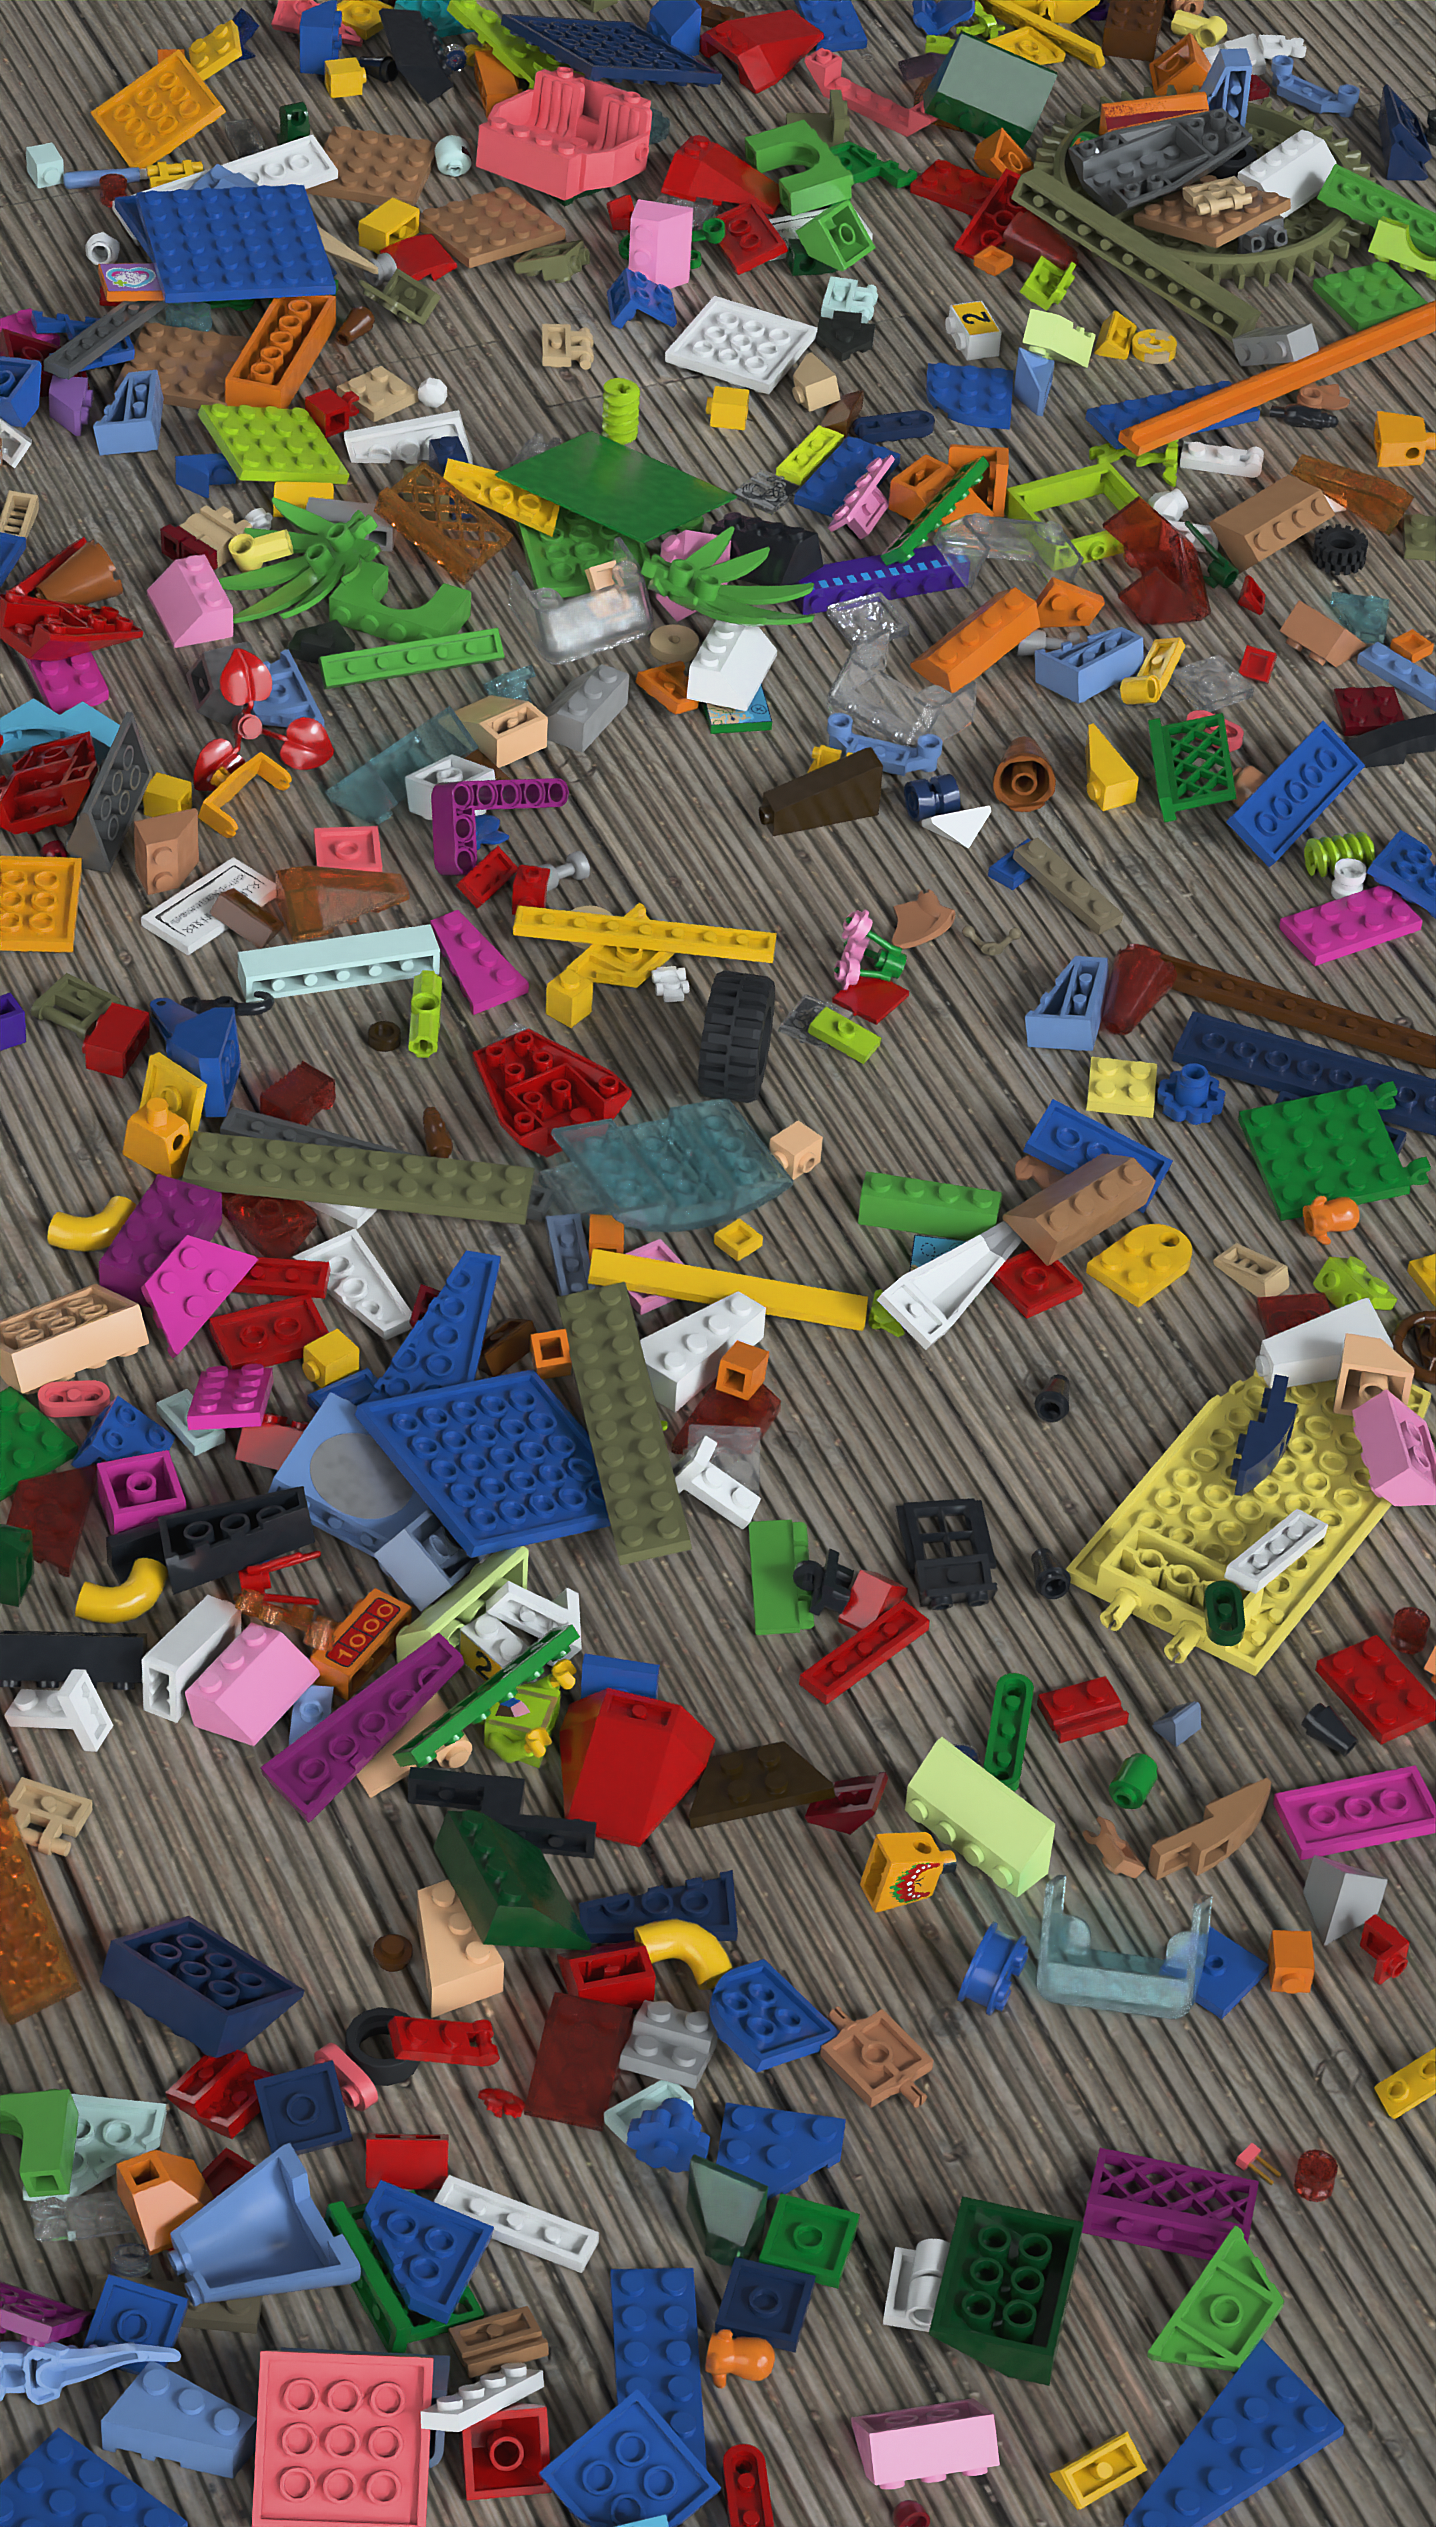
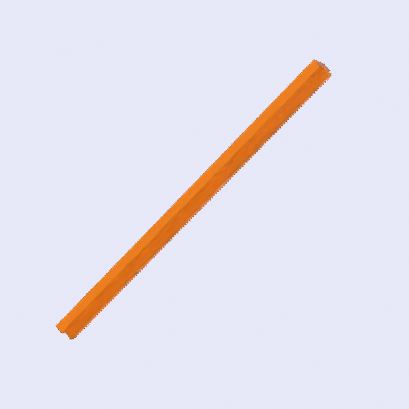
(1279, 380)

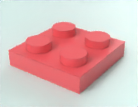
(348, 848)

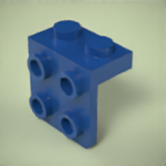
(941, 16)

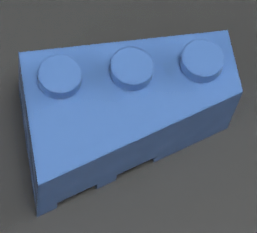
(1229, 83)
(134, 416)
(1090, 666)
(1072, 1009)
(180, 2423)

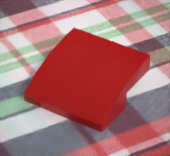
(421, 257)
(220, 2092)

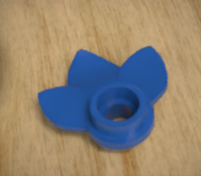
(487, 830)

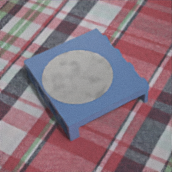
(349, 1480)

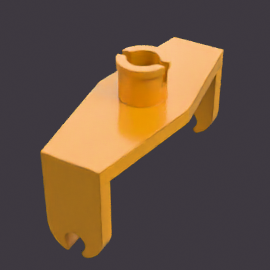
(231, 784)

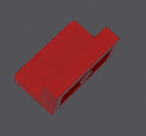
(407, 2160)

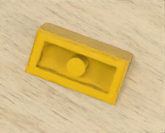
(1115, 337)
(299, 492)
(1099, 2470)

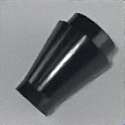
(381, 67)
(1053, 1400)
(1050, 1576)
(1328, 1728)

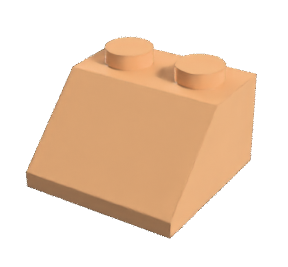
(1368, 1369)

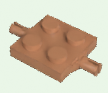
(876, 2057)

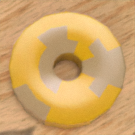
(1154, 346)

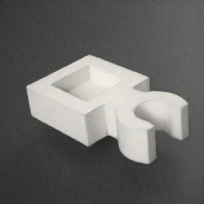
(1278, 45)

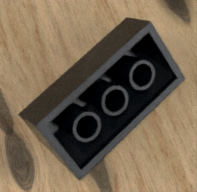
(418, 51)
(792, 551)
(54, 1654)

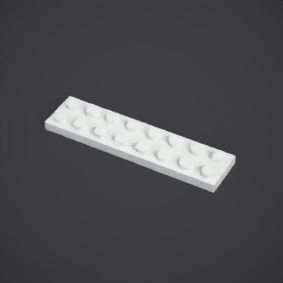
(290, 163)

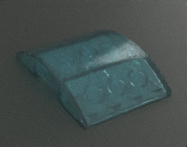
(676, 1170)

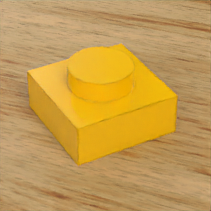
(738, 1239)

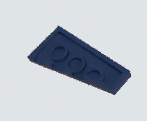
(698, 1901)

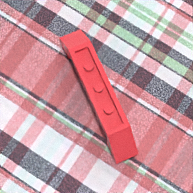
(826, 71)

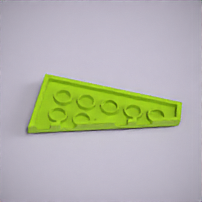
(519, 57)

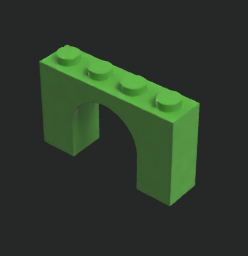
(800, 145)
(359, 609)
(48, 2130)

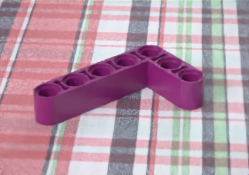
(455, 814)

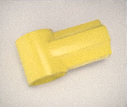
(1205, 30)
(251, 552)

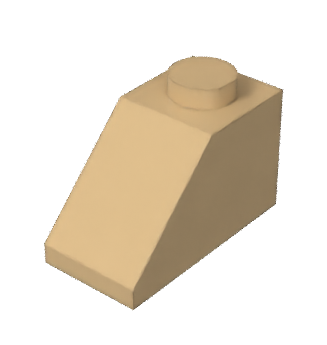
(814, 384)

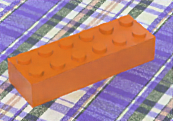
(281, 351)

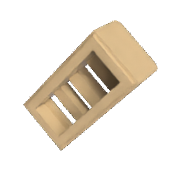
(21, 502)
(1263, 1277)

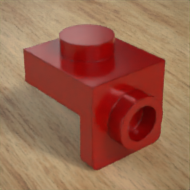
(620, 212)
(530, 887)
(1386, 1946)

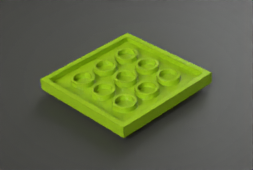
(273, 444)

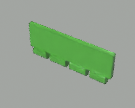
(774, 1553)

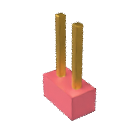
(1246, 2158)

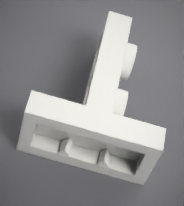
(714, 1486)
(536, 1613)
(72, 1707)

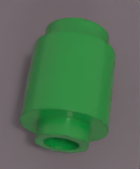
(1133, 1781)

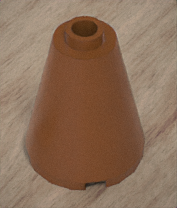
(82, 578)
(1024, 776)

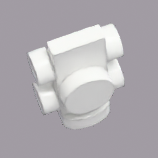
(670, 983)

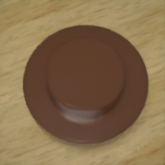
(392, 1952)

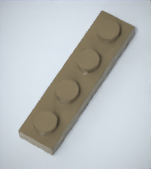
(1068, 886)
(229, 2315)

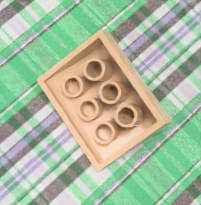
(68, 1337)

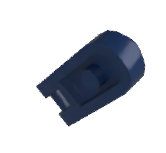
(894, 426)

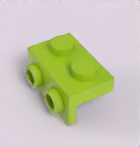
(1047, 283)
(1349, 1281)

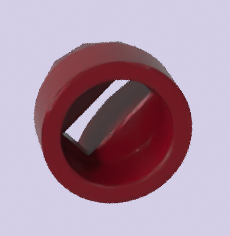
(54, 849)
(910, 2514)

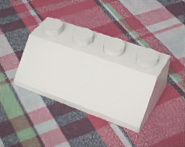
(1292, 169)
(730, 665)

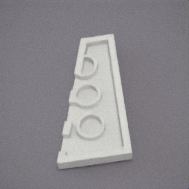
(404, 439)

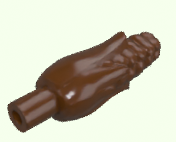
(436, 1136)

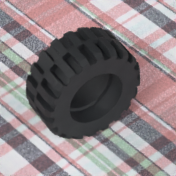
(736, 1036)

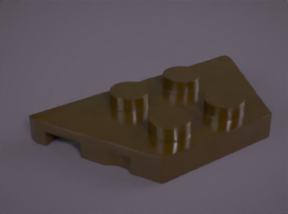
(755, 1784)

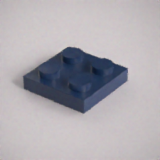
(304, 2109)
(765, 2303)

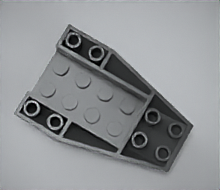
(1155, 158)

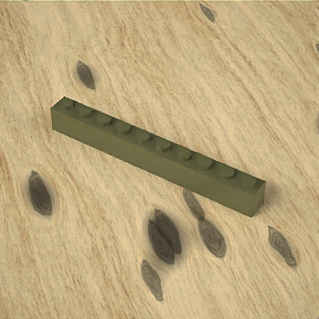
(1135, 254)

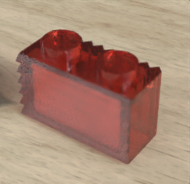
(299, 1095)

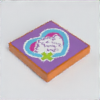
(130, 282)

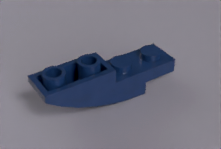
(1265, 1438)

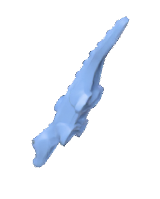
(47, 2369)

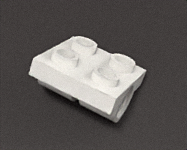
(915, 2284)

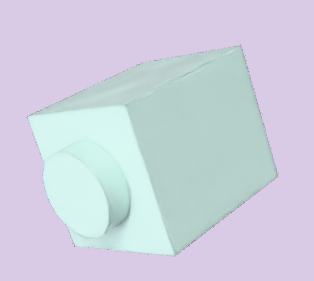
(45, 165)

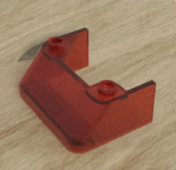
(1170, 568)

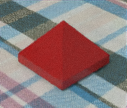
(1252, 596)

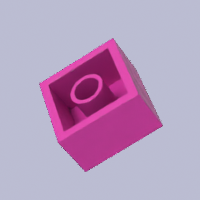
(139, 1490)

